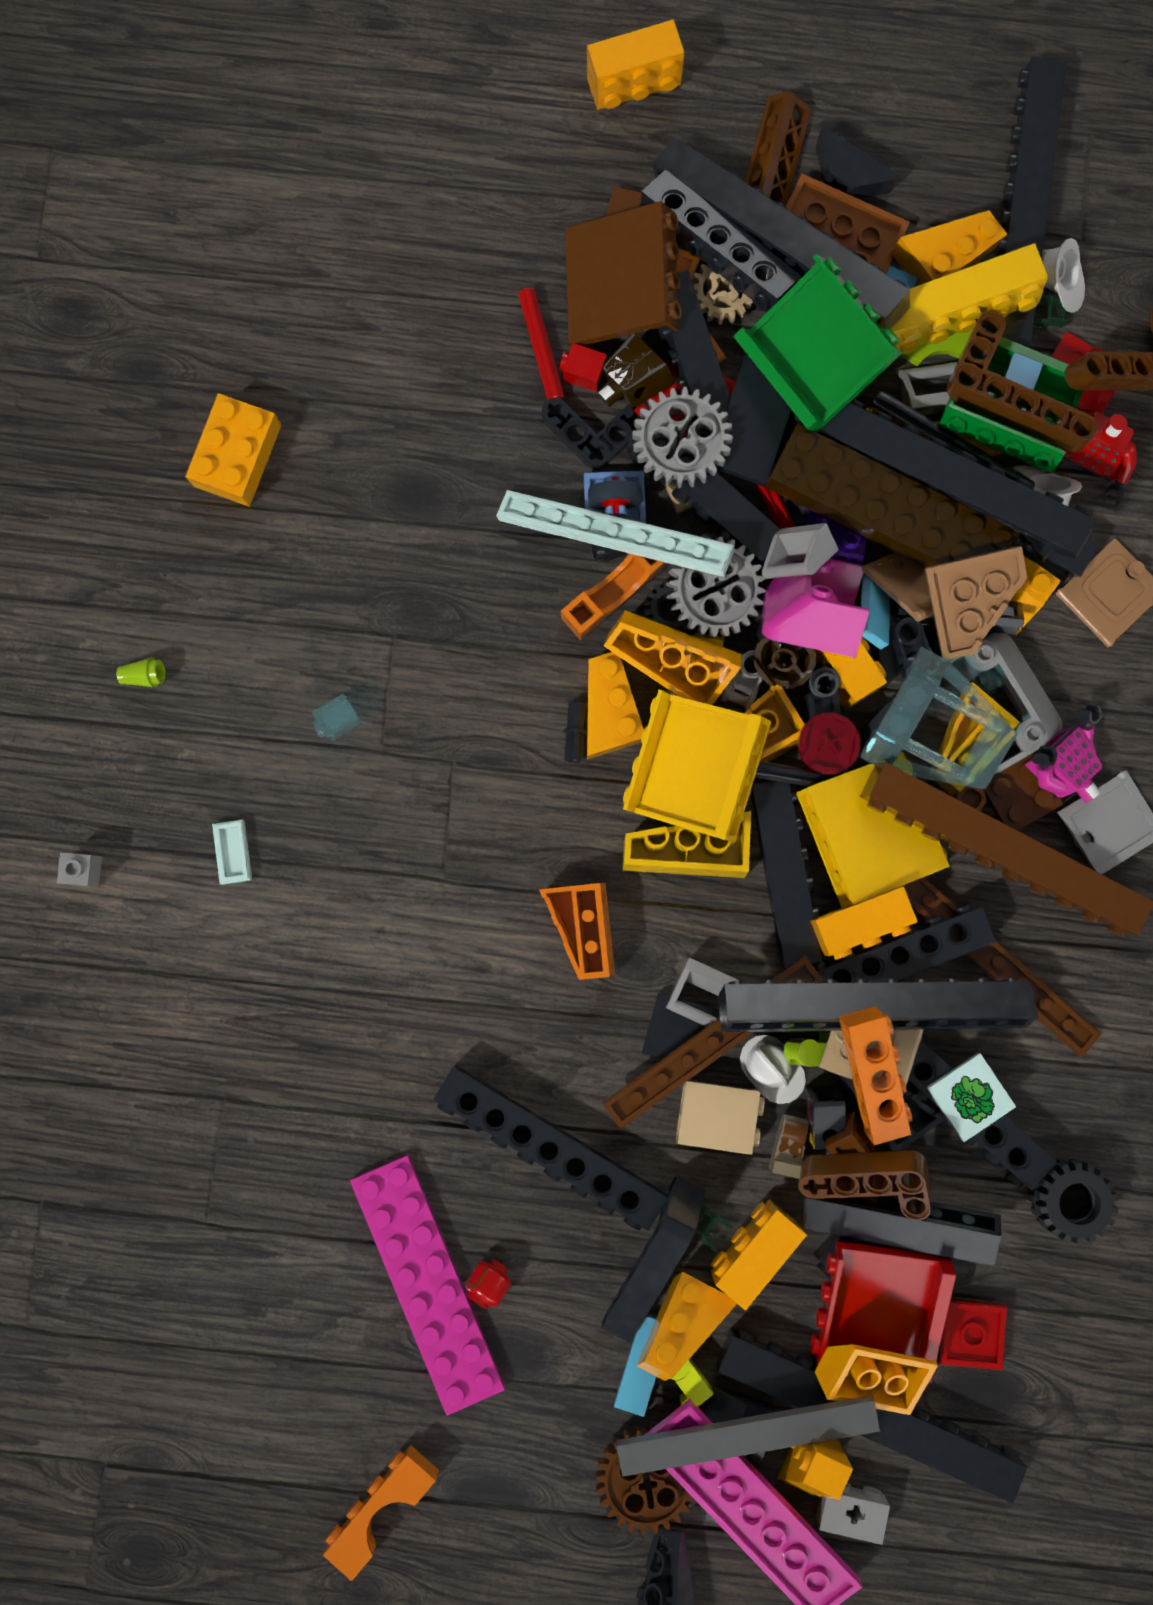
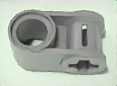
(743, 683)

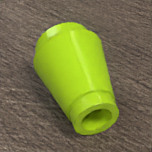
(142, 673)

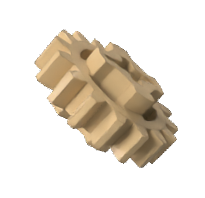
(719, 304)

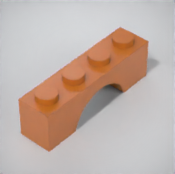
(611, 593)
(406, 1482)

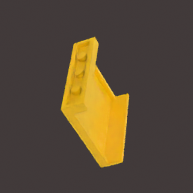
(696, 765)
(865, 848)

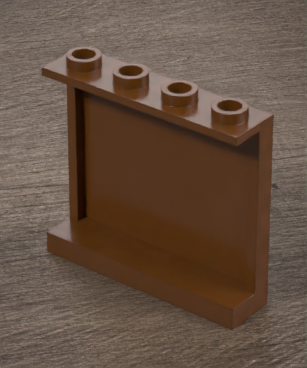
(622, 274)

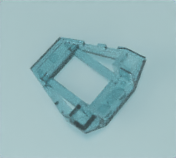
(907, 710)

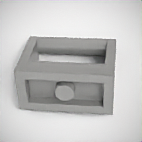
(929, 403)
(799, 543)
(702, 977)

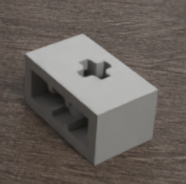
(863, 1523)

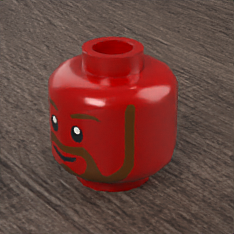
(488, 1283)

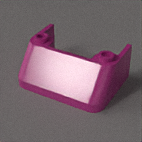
(817, 609)

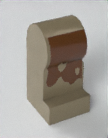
(789, 1146)

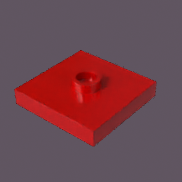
(974, 1335)

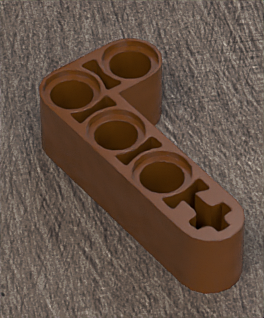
(870, 1175)

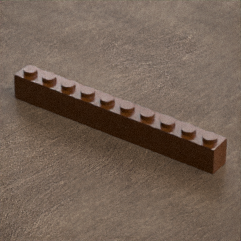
(1006, 849)

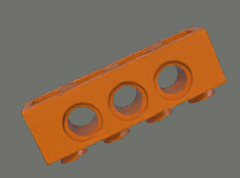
(858, 1031)

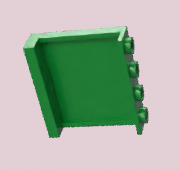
(820, 344)
(1005, 437)

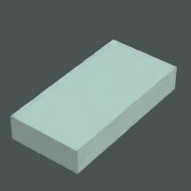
(232, 852)

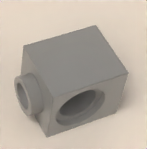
(79, 869)

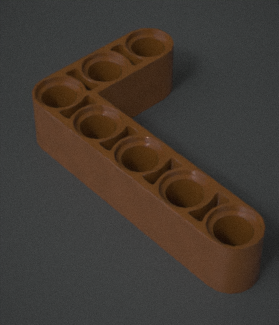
(1112, 370)
(1012, 393)

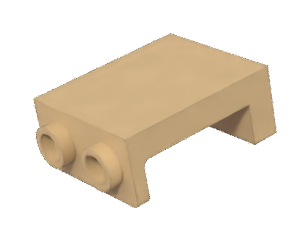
(719, 1117)

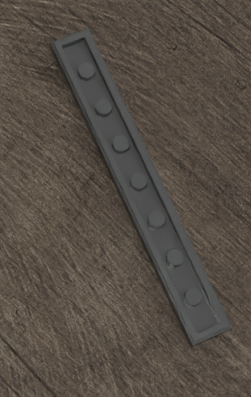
(747, 1435)

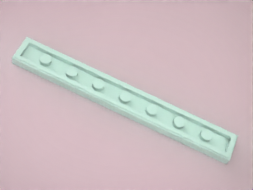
(616, 533)

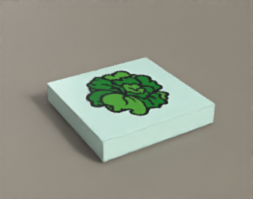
(971, 1097)

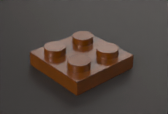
(1017, 796)

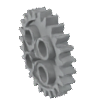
(658, 424)
(727, 612)

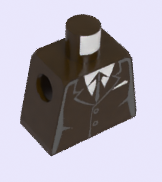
(634, 374)

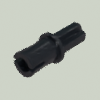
(575, 732)

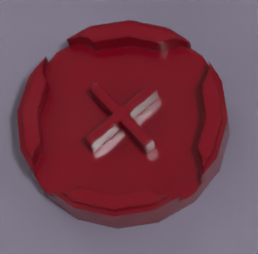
(829, 743)

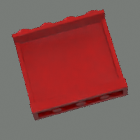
(884, 1300)

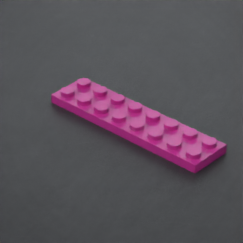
(427, 1285)
(763, 1522)

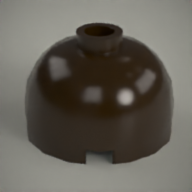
(784, 663)

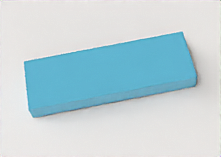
(878, 620)
(635, 1382)

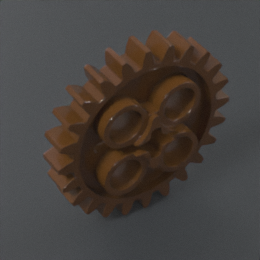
(618, 1487)

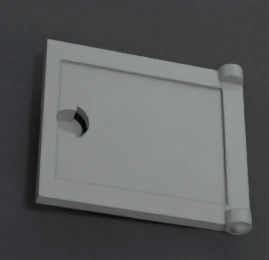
(1115, 818)

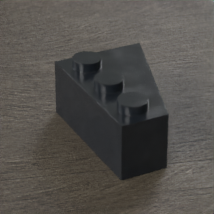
(922, 1116)

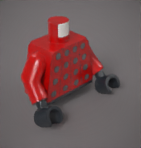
(1108, 453)

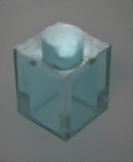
(335, 718)

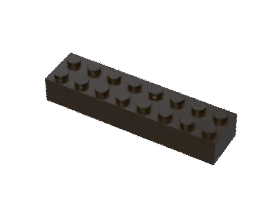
(882, 503)

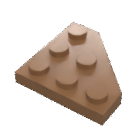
(972, 596)

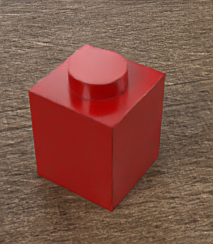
(583, 367)

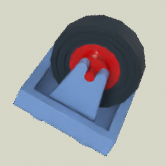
(616, 494)

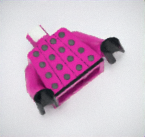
(1070, 759)

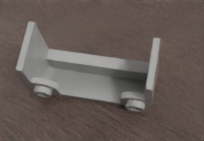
(1039, 717)

